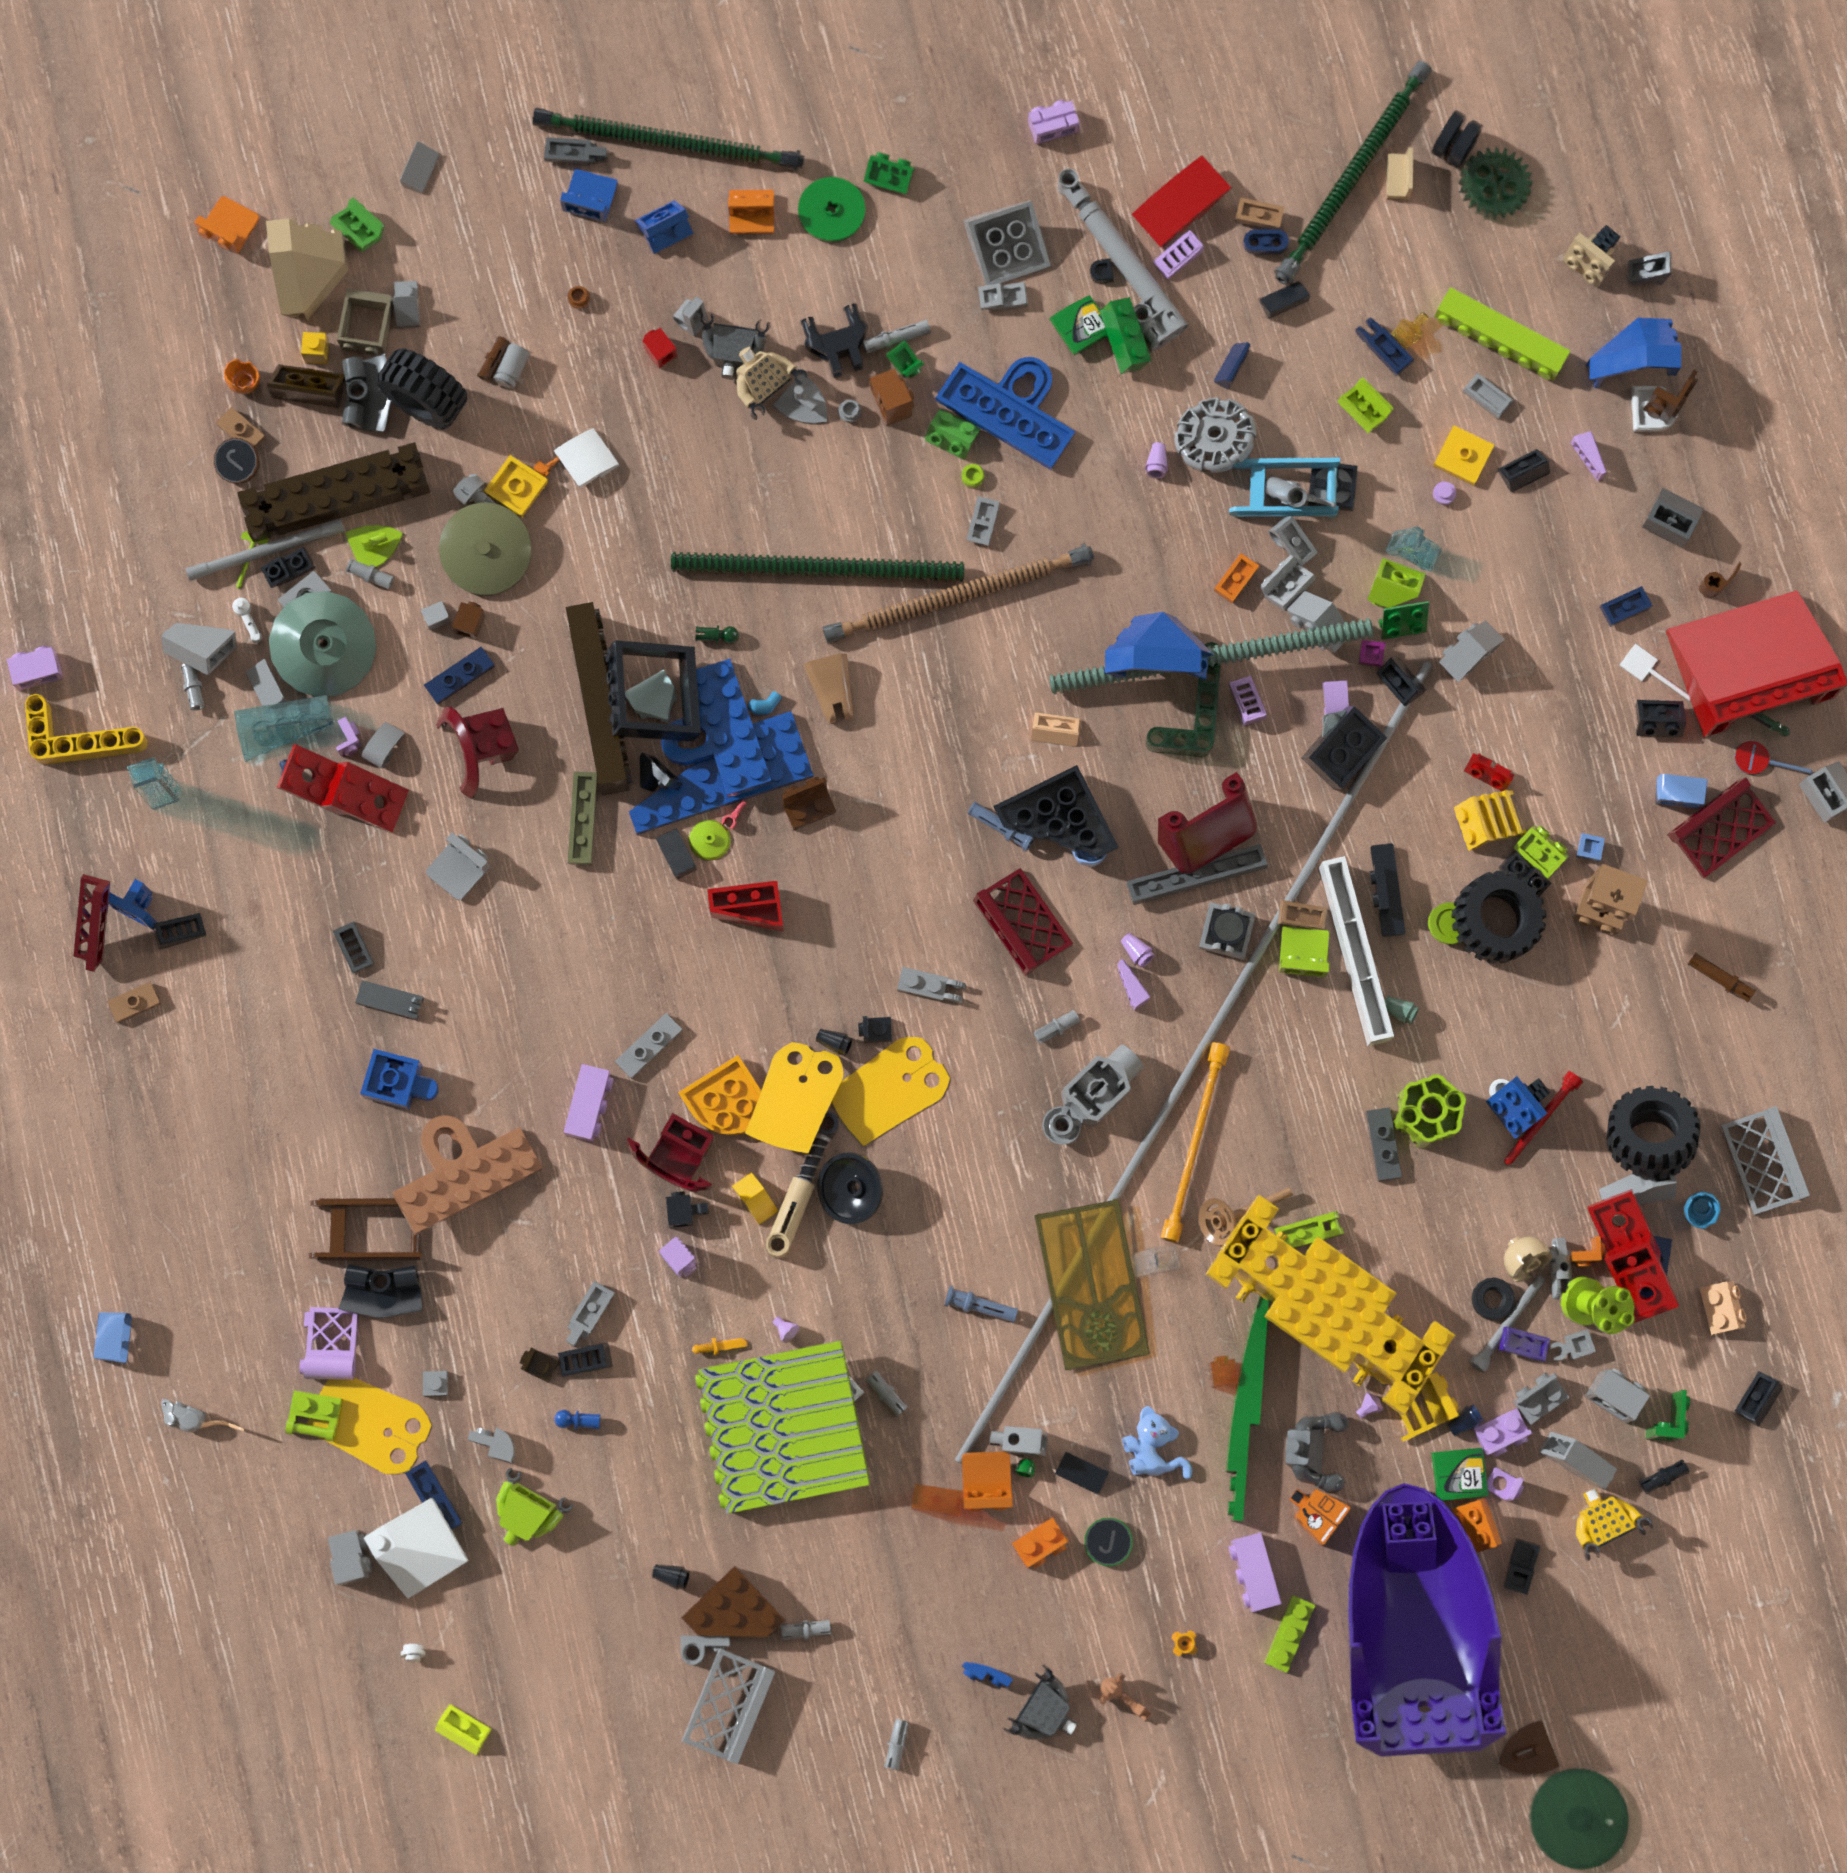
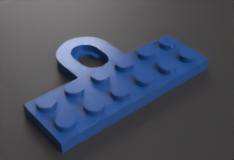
(1005, 414)
(728, 732)

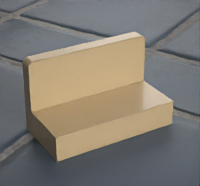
(1400, 175)

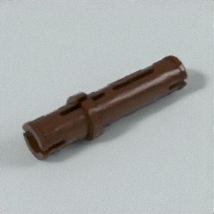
(1723, 978)

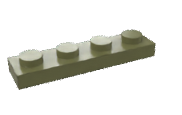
(582, 818)

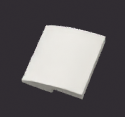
(586, 457)

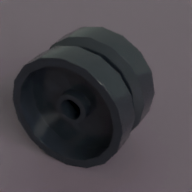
(1458, 140)

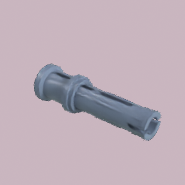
(993, 821)
(1009, 1313)

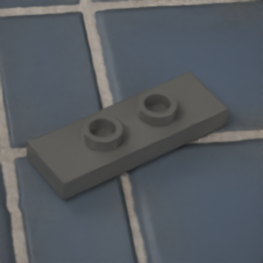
(1383, 1144)

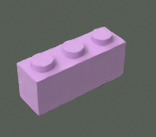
(588, 1103)
(1254, 1572)

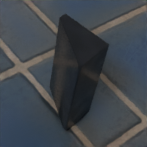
(1284, 299)
(1524, 470)
(1400, 681)
(1759, 1398)
(1081, 1473)

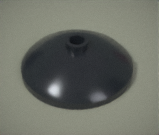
(838, 1188)

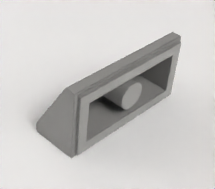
(419, 167)
(265, 684)

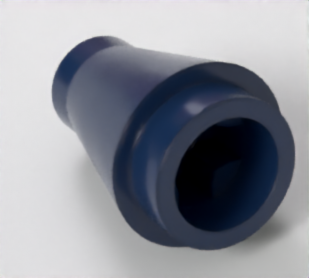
(1467, 1420)

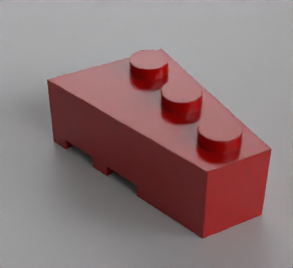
(748, 904)

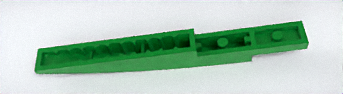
(1246, 1407)

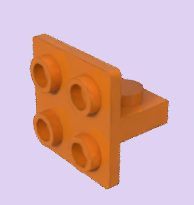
(751, 211)
(1478, 1524)

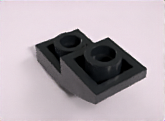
(288, 568)
(1517, 864)

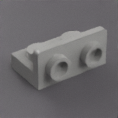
(1541, 1398)

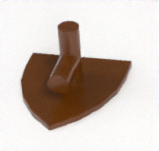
(1529, 1751)

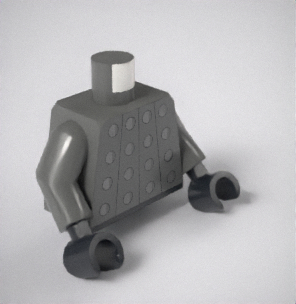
(726, 342)
(1044, 1710)

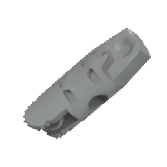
(1560, 1258)

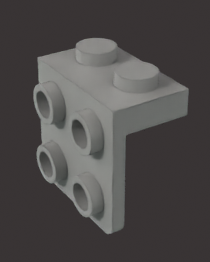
(458, 867)

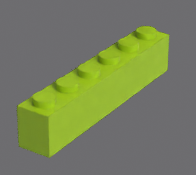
(1501, 334)

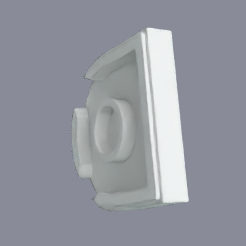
(1641, 420)

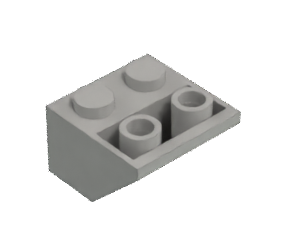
(1827, 791)

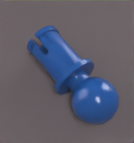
(564, 1419)

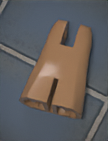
(831, 684)

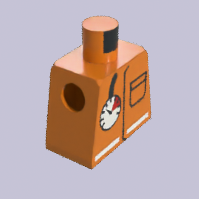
(1318, 1513)

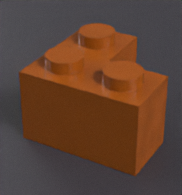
(892, 396)

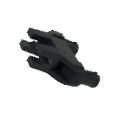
(837, 343)

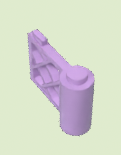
(325, 1362)

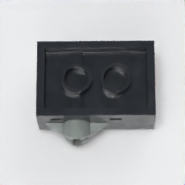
(1343, 747)

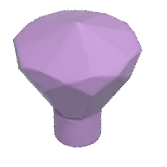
(786, 1329)
(1370, 1405)

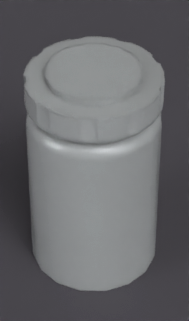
(511, 366)

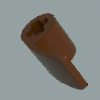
(1718, 580)

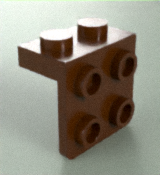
(1664, 404)

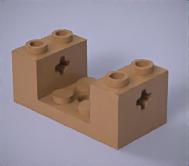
(1613, 894)

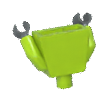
(525, 1512)

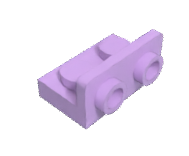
(1502, 1432)

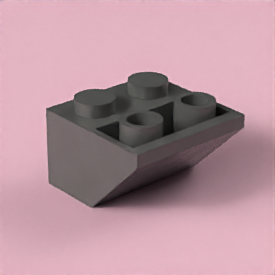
(1673, 518)

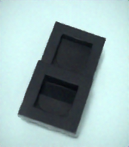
(1521, 1566)

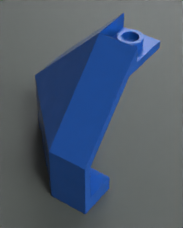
(1637, 347)
(1157, 644)

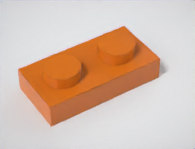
(1236, 578)

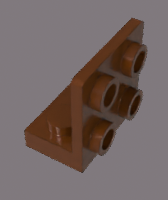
(807, 803)

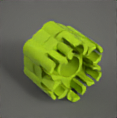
(1416, 1124)

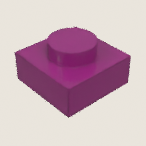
(1371, 653)

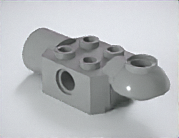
(1092, 1094)

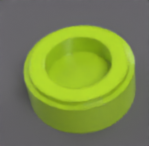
(972, 476)

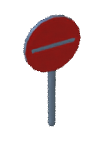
(1753, 758)

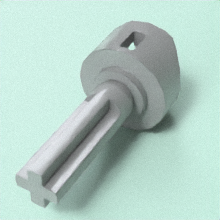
(470, 490)

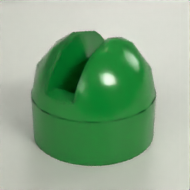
(1025, 1468)

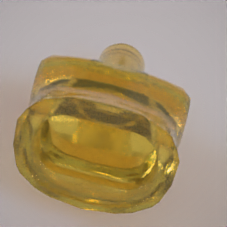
(1408, 331)

